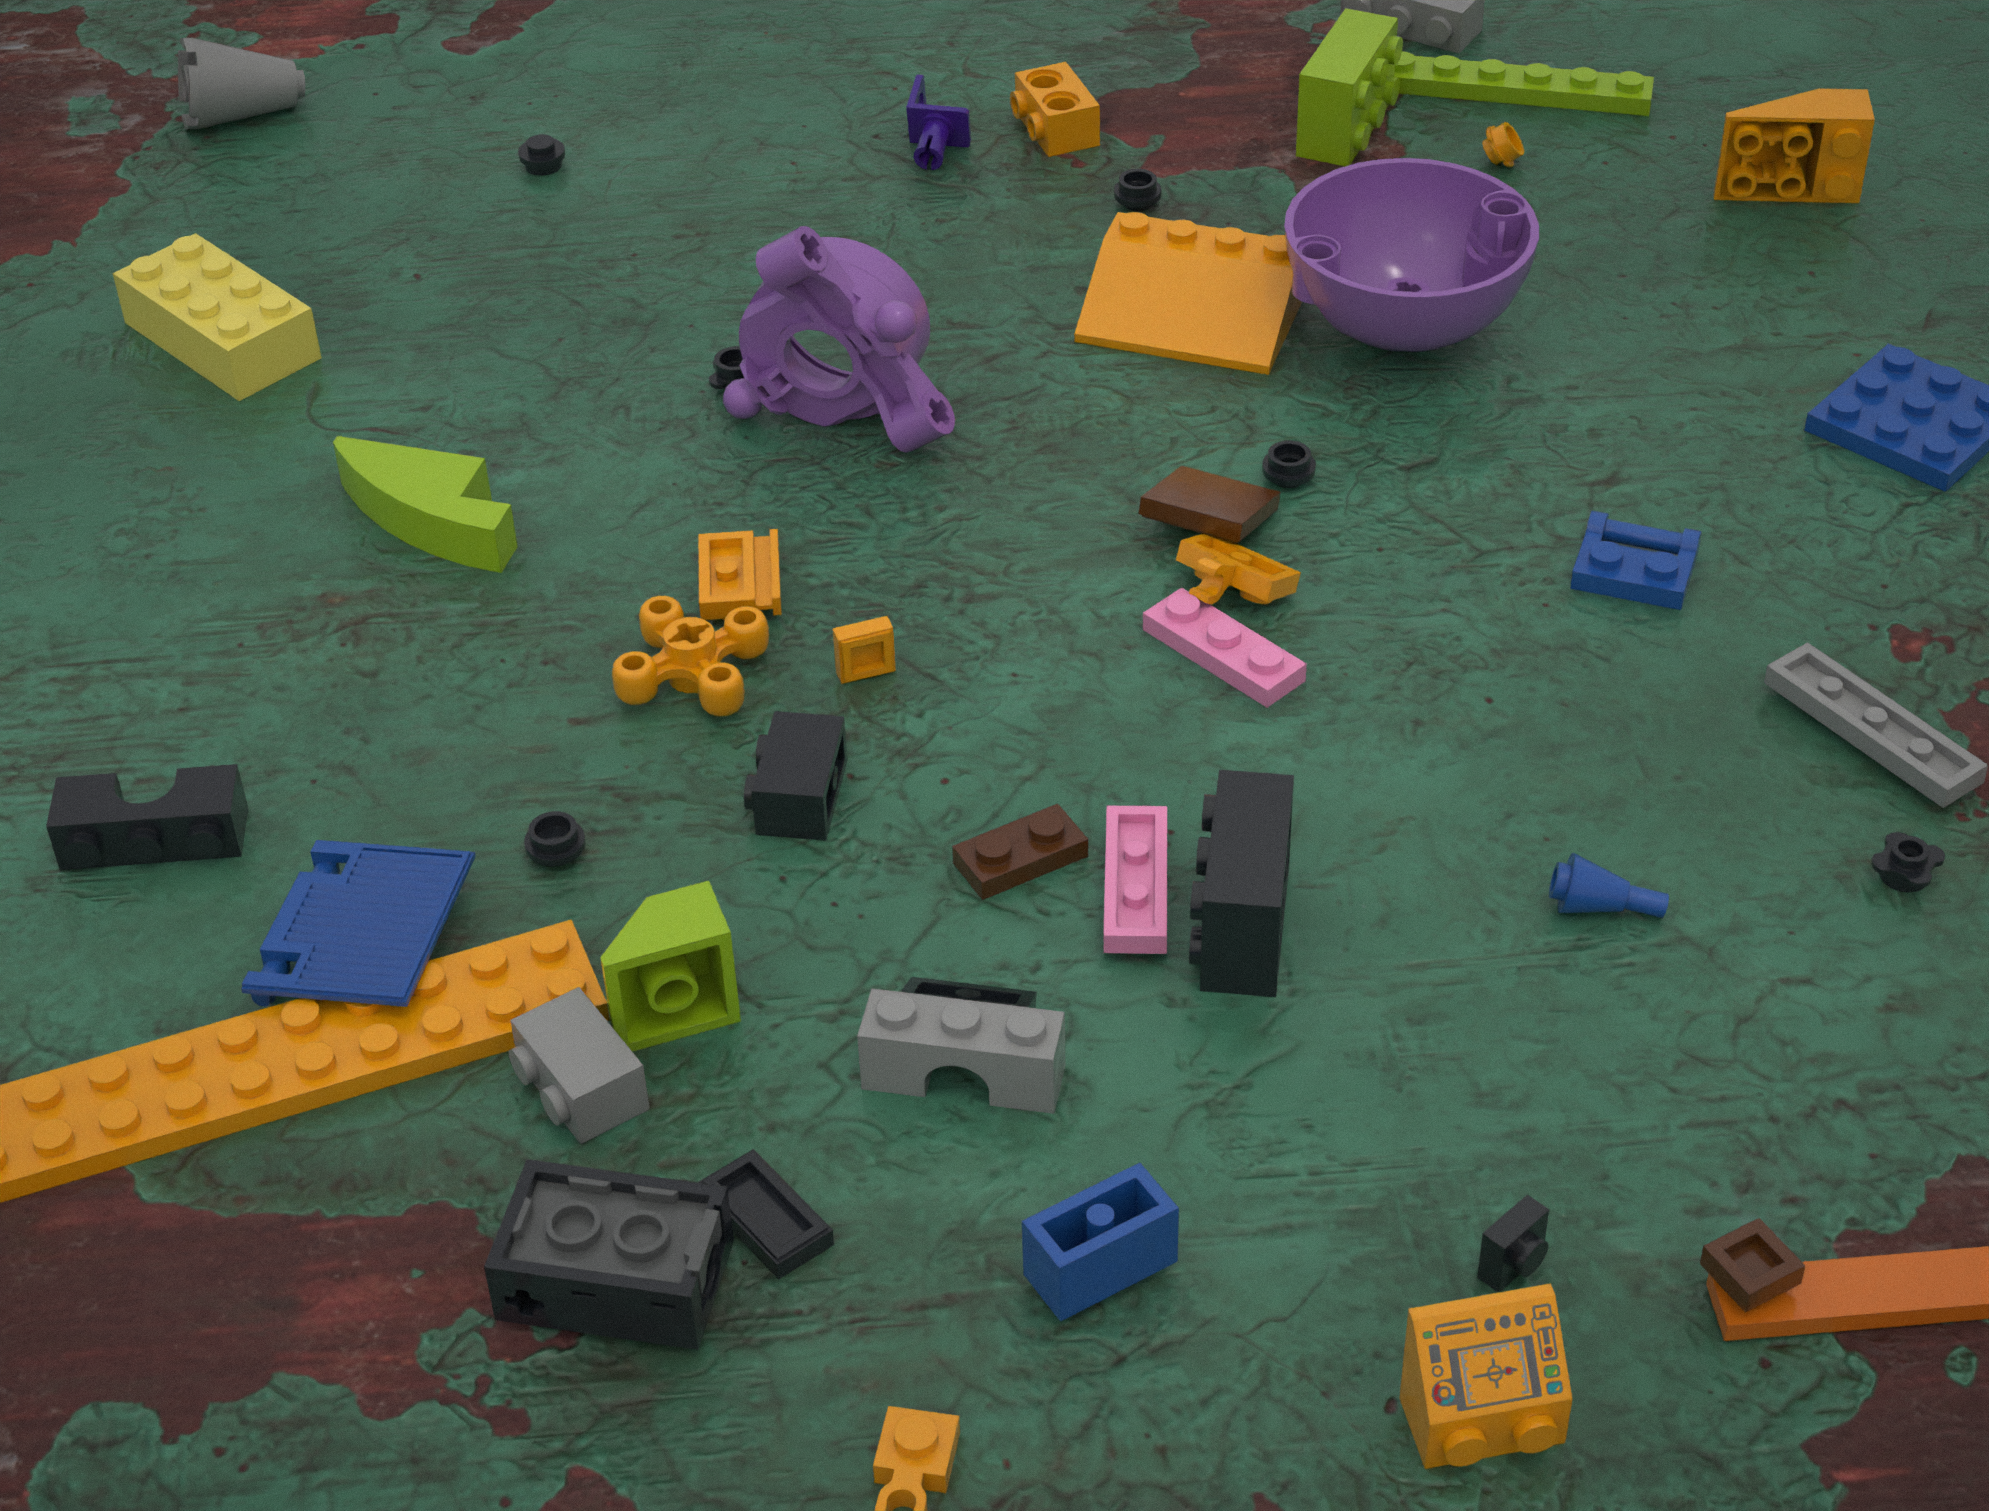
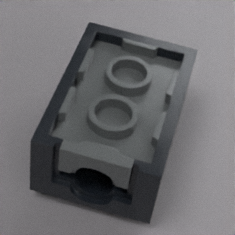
(610, 1254)

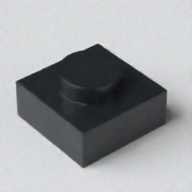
(1514, 1244)

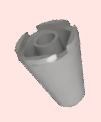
(233, 83)

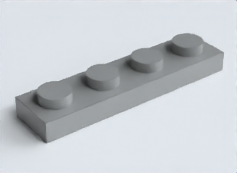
(1876, 725)

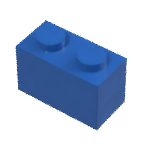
(1100, 1241)

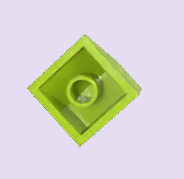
(671, 969)

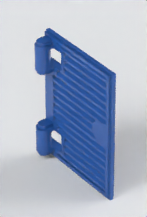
(361, 930)

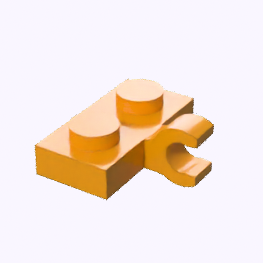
(1227, 564)

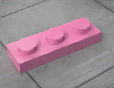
(1224, 647)
(1136, 880)

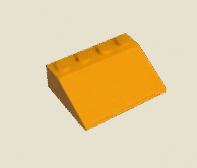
(1190, 293)

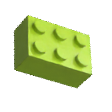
(1347, 87)

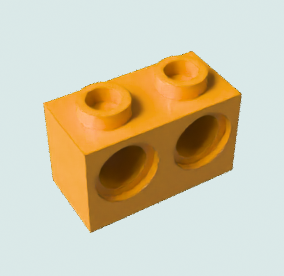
(1056, 109)

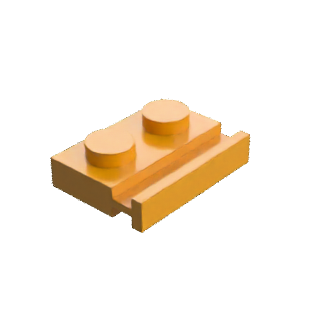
(738, 573)

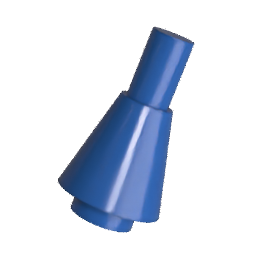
(1587, 888)

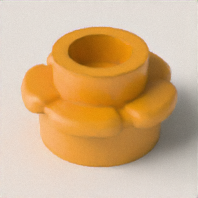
(1503, 144)

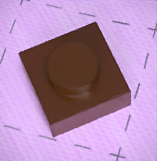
(1752, 1264)

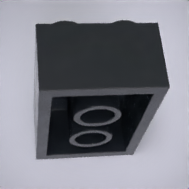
(1243, 883)

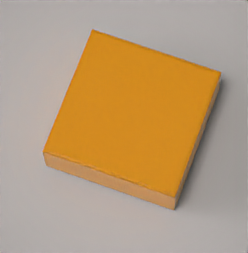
(864, 649)

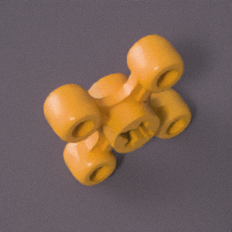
(691, 655)

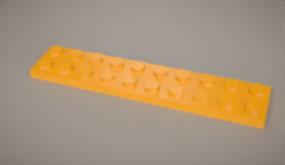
(277, 1062)

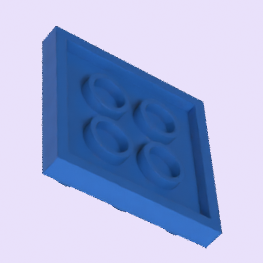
(1908, 417)

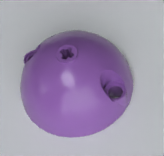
(1400, 246)

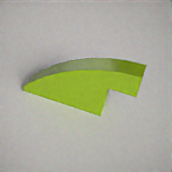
(429, 500)

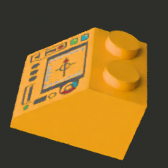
(1486, 1377)

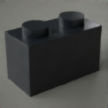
(797, 775)

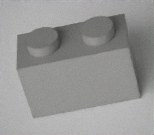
(578, 1066)

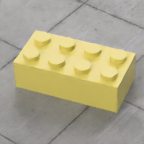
(217, 316)

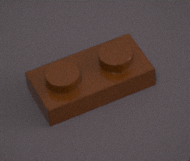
(1020, 851)

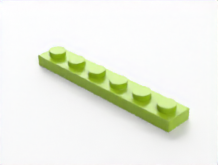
(1525, 85)

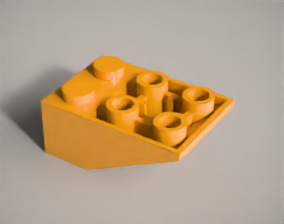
(1797, 148)

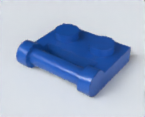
(1634, 572)

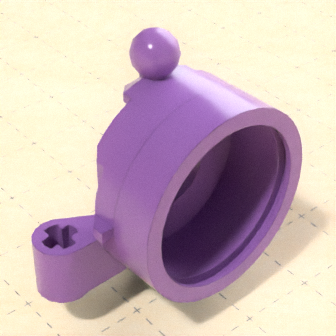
(869, 309)

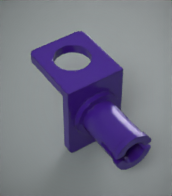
(934, 127)

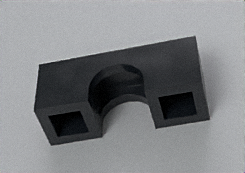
(194, 821)

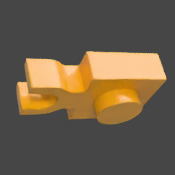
(914, 1456)

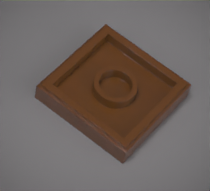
(1209, 503)

